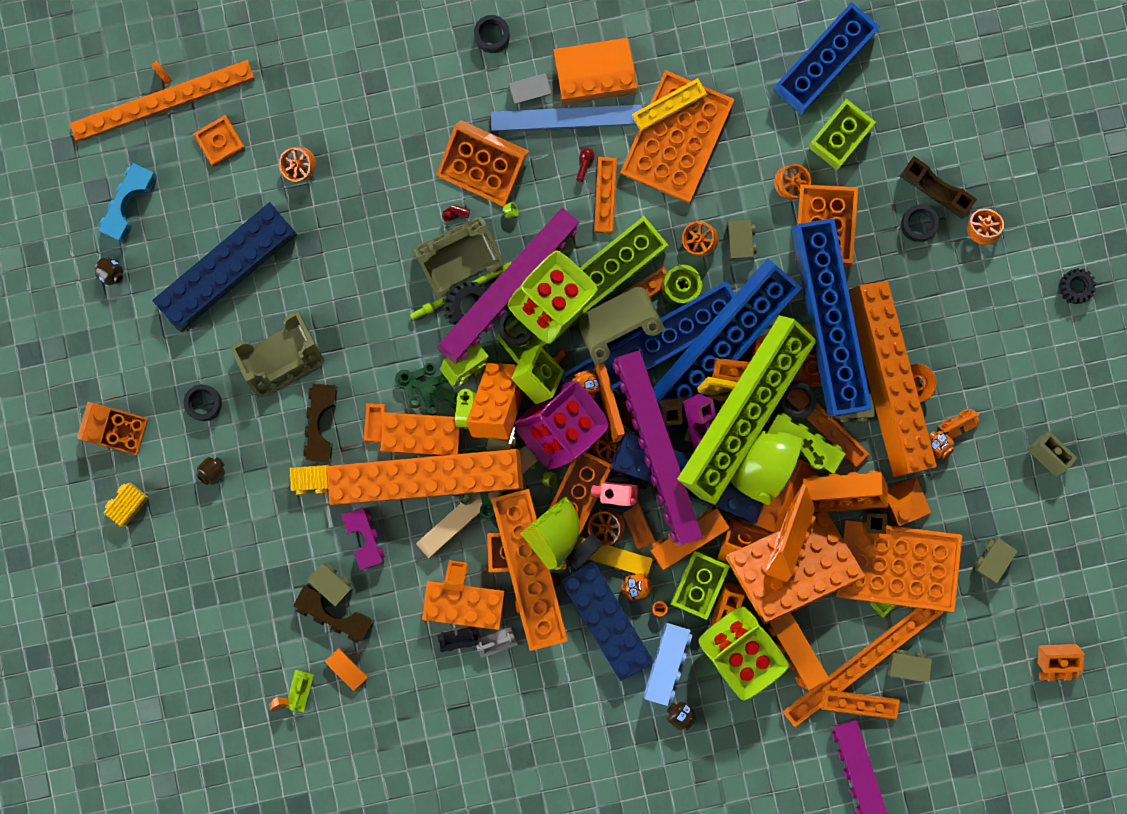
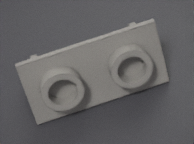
(496, 642)

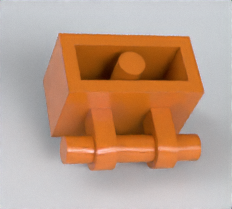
(1060, 662)

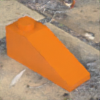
(728, 599)

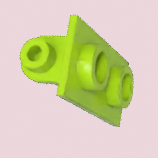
(299, 690)

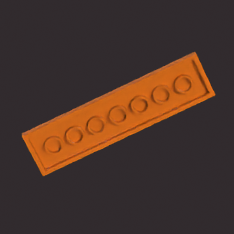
(528, 573)

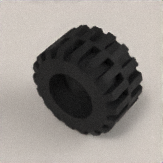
(454, 298)

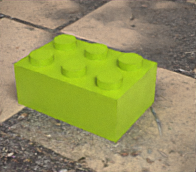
(841, 134)
(700, 585)

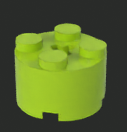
(690, 279)

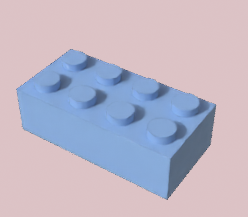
(666, 664)

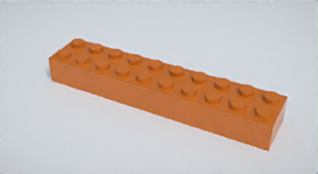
(891, 379)
(425, 477)

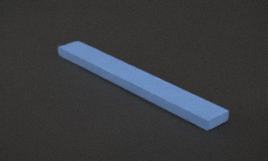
(563, 118)

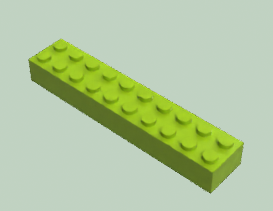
(608, 270)
(747, 409)

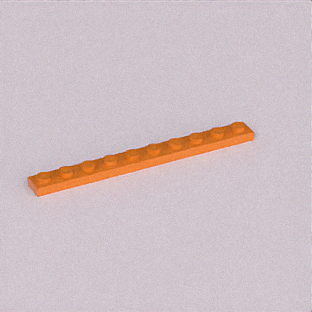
(162, 101)
(861, 663)

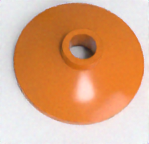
(929, 381)

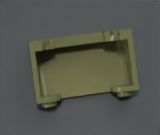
(458, 255)
(616, 319)
(279, 357)

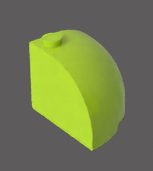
(767, 466)
(554, 534)

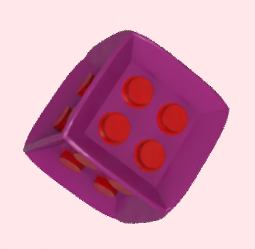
(562, 425)

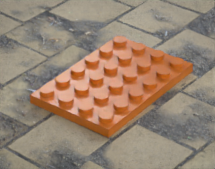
(677, 148)
(904, 567)
(823, 569)

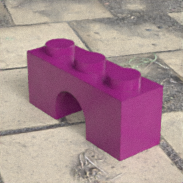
(698, 412)
(360, 521)

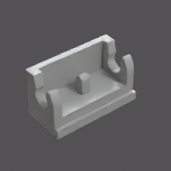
(529, 88)

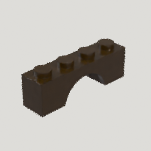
(950, 197)
(322, 398)
(674, 412)
(311, 602)

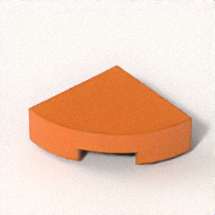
(161, 72)
(278, 703)

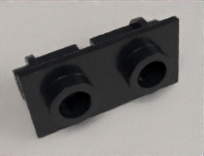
(449, 641)

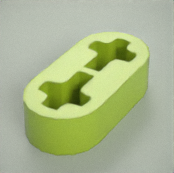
(816, 449)

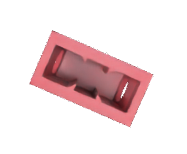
(623, 493)

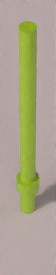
(429, 308)

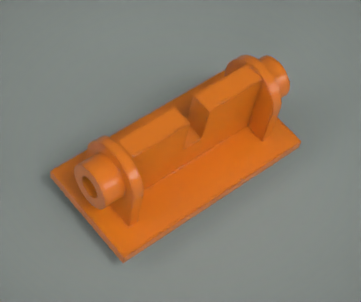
(967, 419)

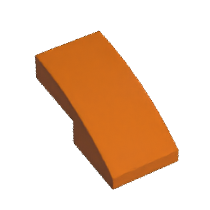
(346, 669)

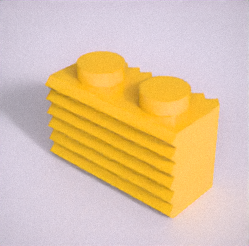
(309, 478)
(126, 504)

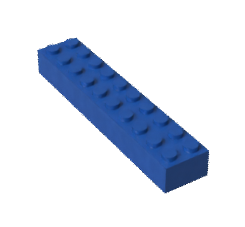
(831, 318)
(681, 330)
(729, 332)

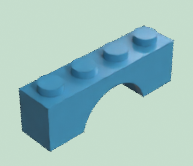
(136, 181)

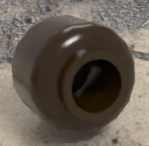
(210, 471)

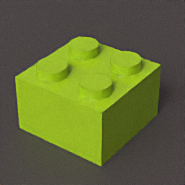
(460, 371)
(537, 374)

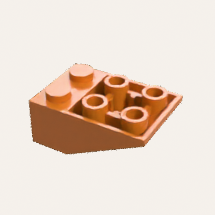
(112, 428)

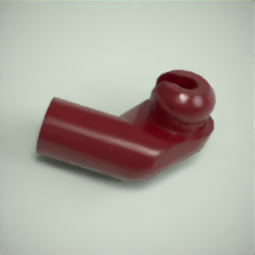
(454, 211)

